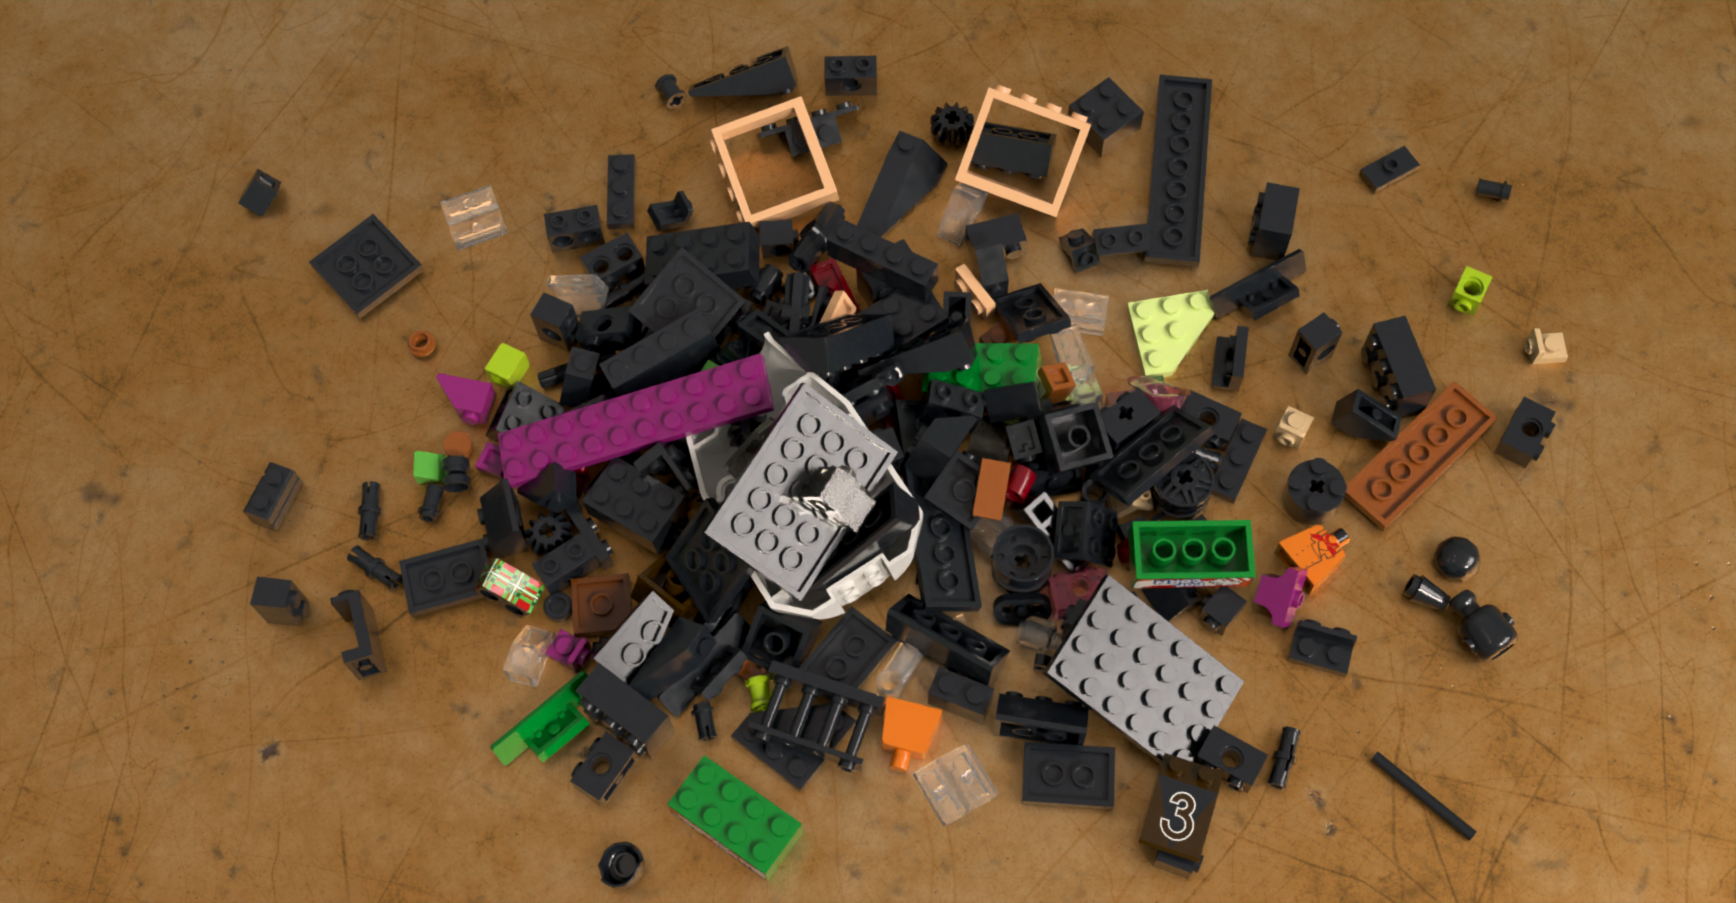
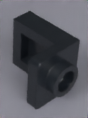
(671, 213)
(1081, 249)

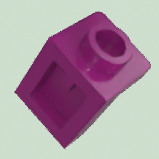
(569, 650)

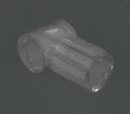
(898, 670)

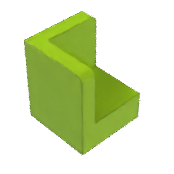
(507, 366)

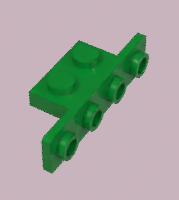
(546, 726)

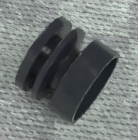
(1184, 501)
(1017, 547)

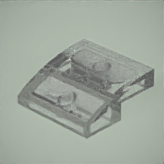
(474, 217)
(955, 784)

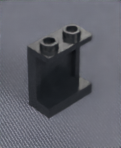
(367, 658)

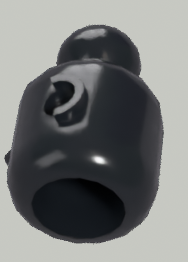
(1483, 628)

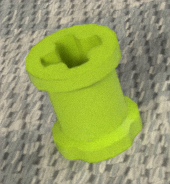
(759, 692)

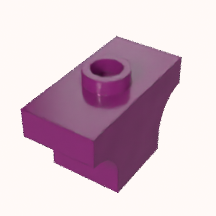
(1282, 594)

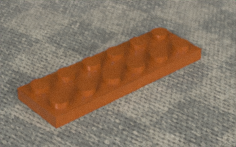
(1419, 455)

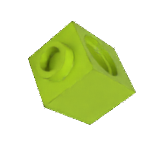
(1474, 282)

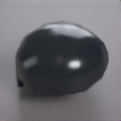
(1457, 558)
(622, 865)

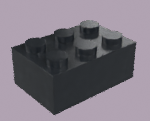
(1398, 367)
(636, 505)
(624, 712)

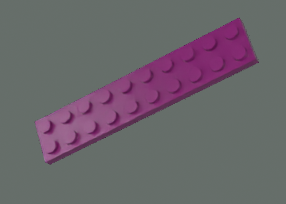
(638, 420)

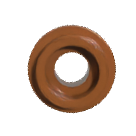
(421, 337)

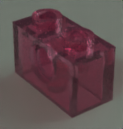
(1061, 587)

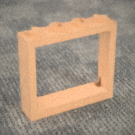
(1028, 103)
(759, 119)

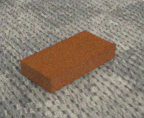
(991, 489)

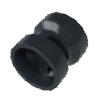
(455, 474)

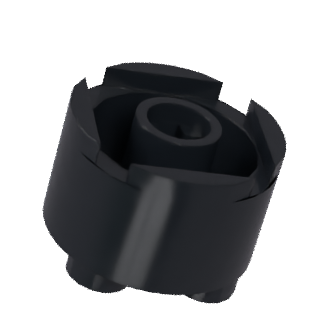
(1327, 489)

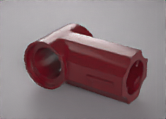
(1018, 485)

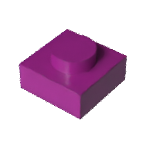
(490, 461)

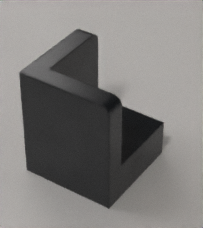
(259, 192)

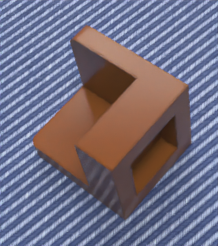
(1056, 381)

